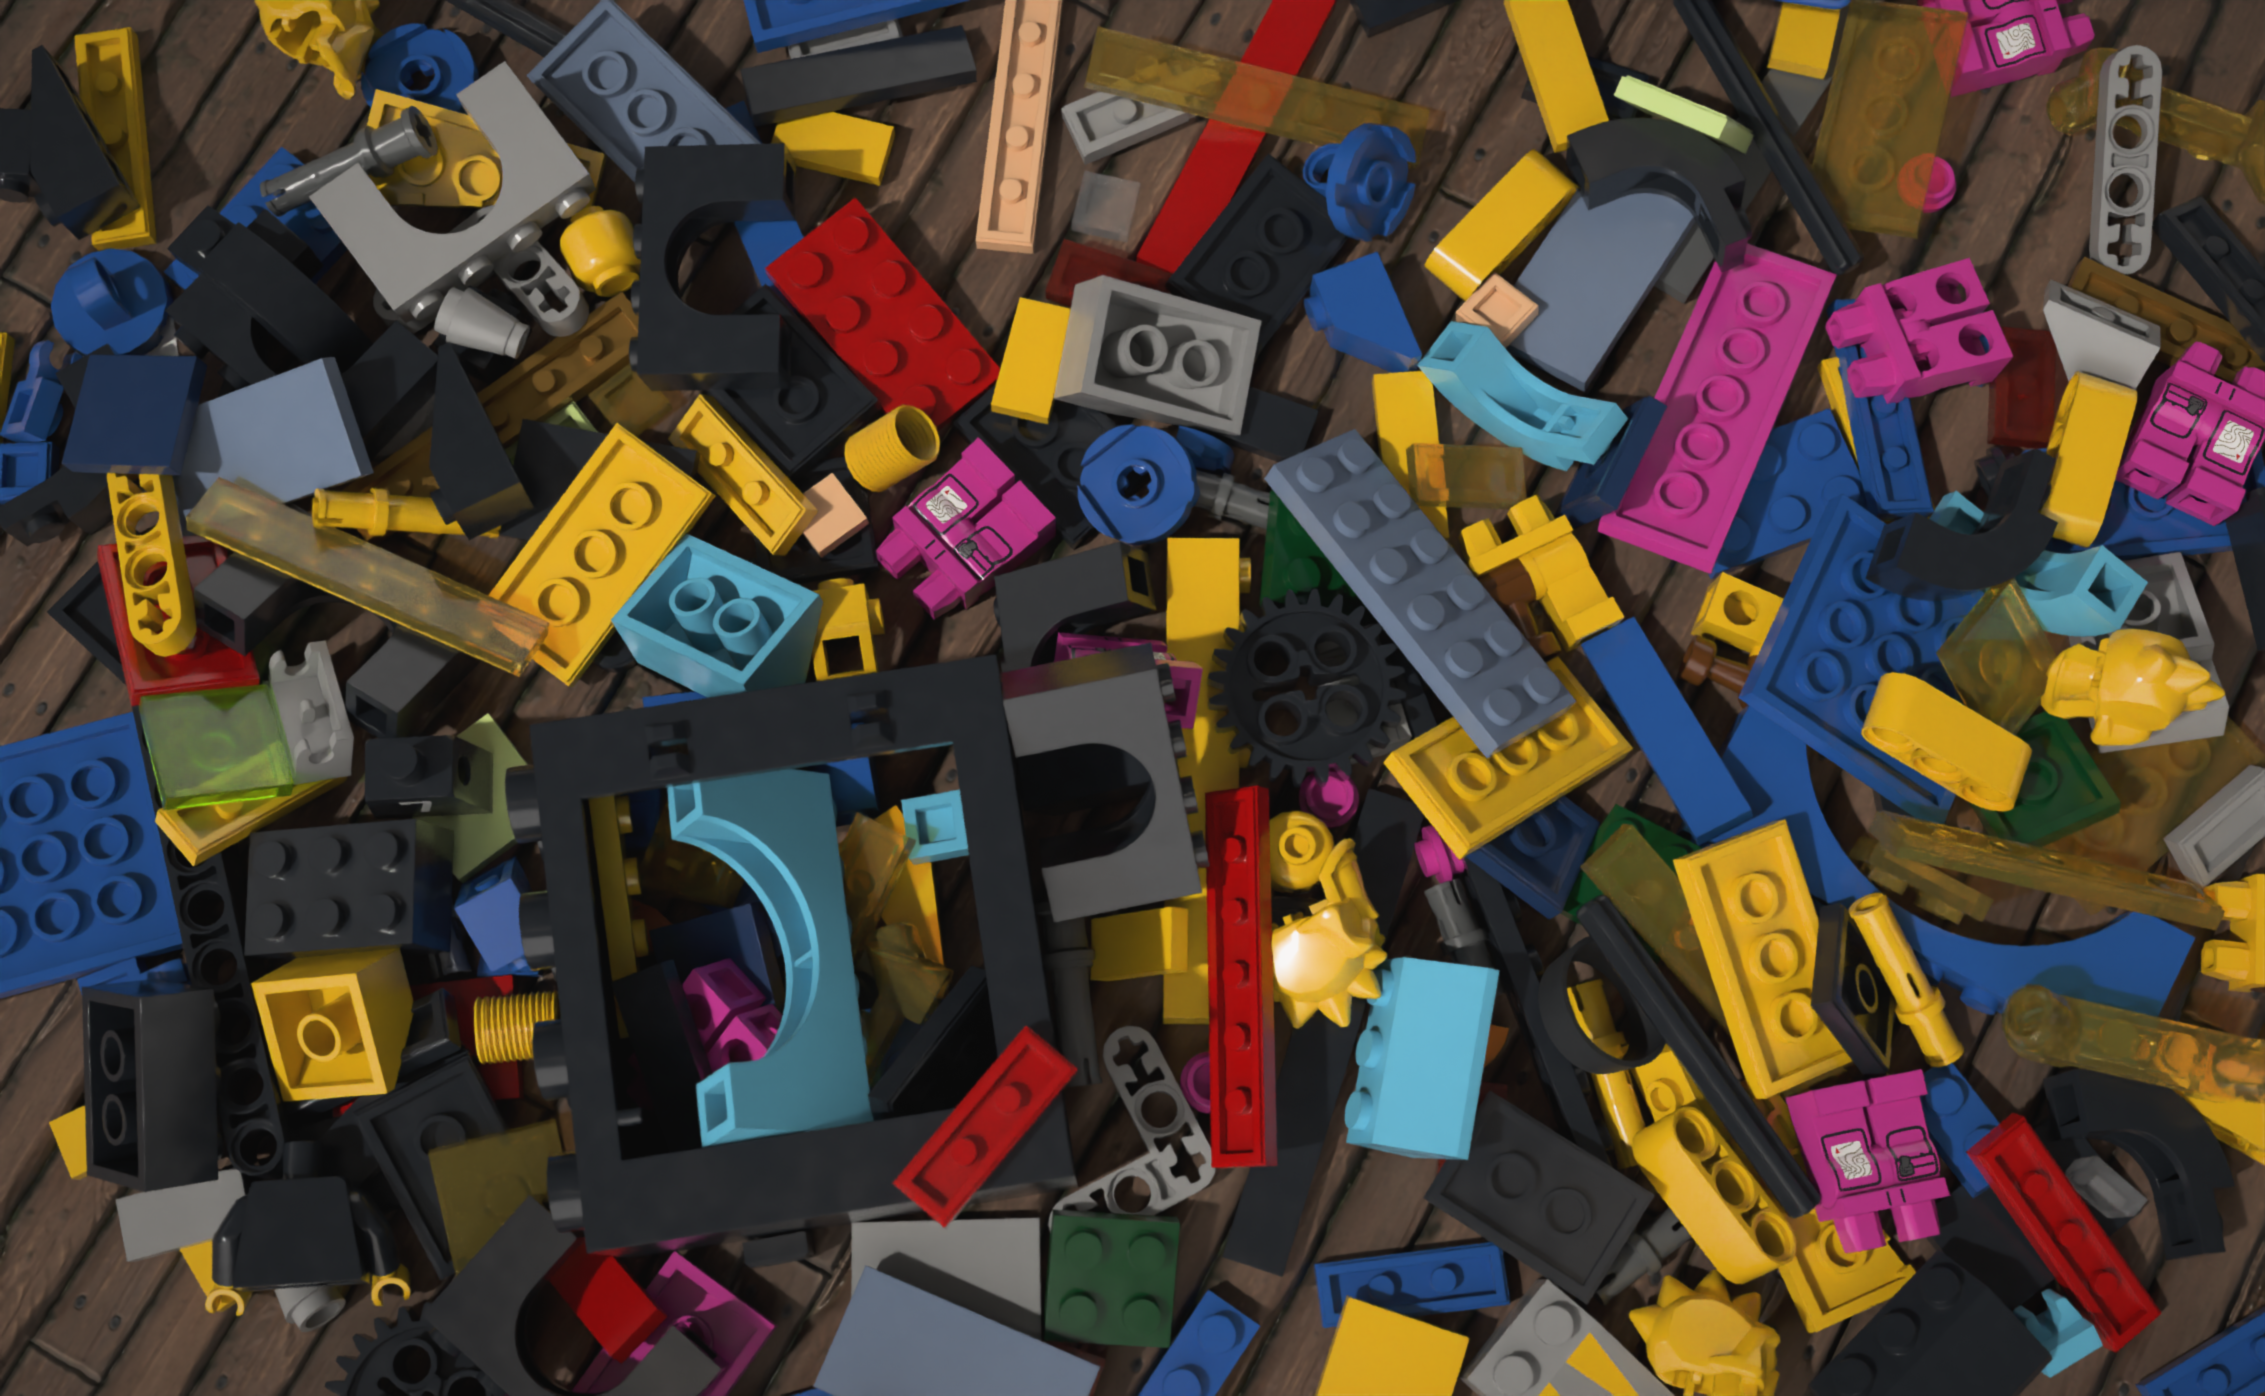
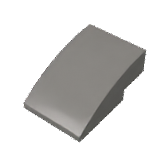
(2173, 609)

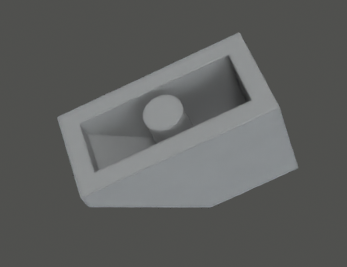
(2099, 336)

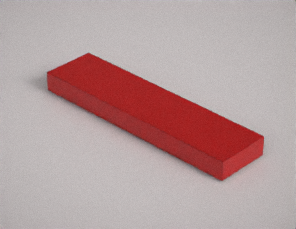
(2063, 1231)

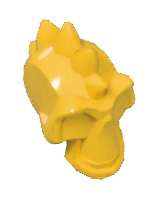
(324, 34)
(2128, 686)
(1333, 952)
(1709, 1339)

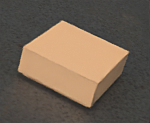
(1499, 308)
(836, 517)

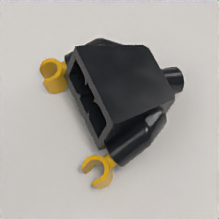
(303, 1235)

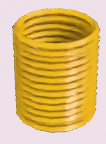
(892, 448)
(506, 1024)

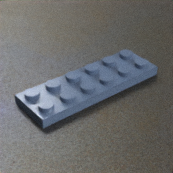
(1420, 591)

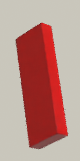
(985, 1127)

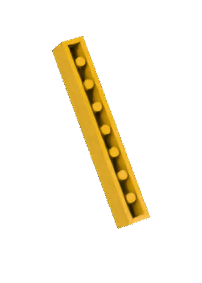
(1200, 604)

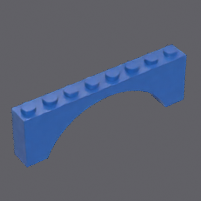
(2120, 965)

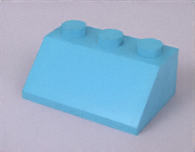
(720, 622)
(1422, 1059)

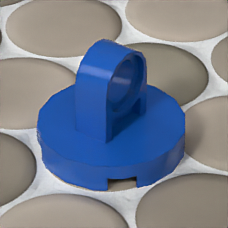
(1365, 180)
(111, 300)

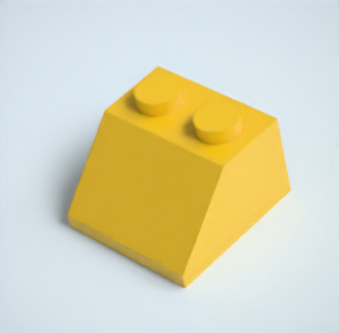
(336, 1023)

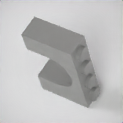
(420, 267)

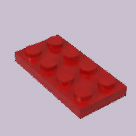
(883, 317)

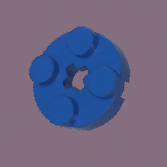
(414, 49)
(1104, 480)

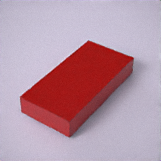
(608, 1301)

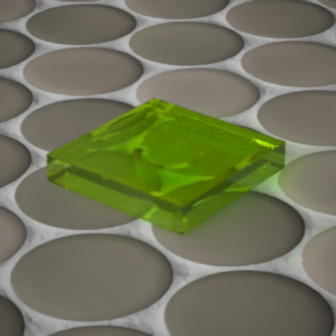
(215, 746)

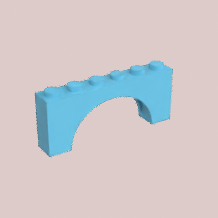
(785, 845)

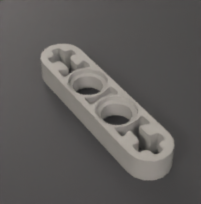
(2136, 162)

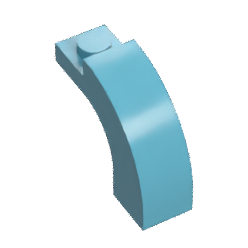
(1514, 404)
(2067, 592)

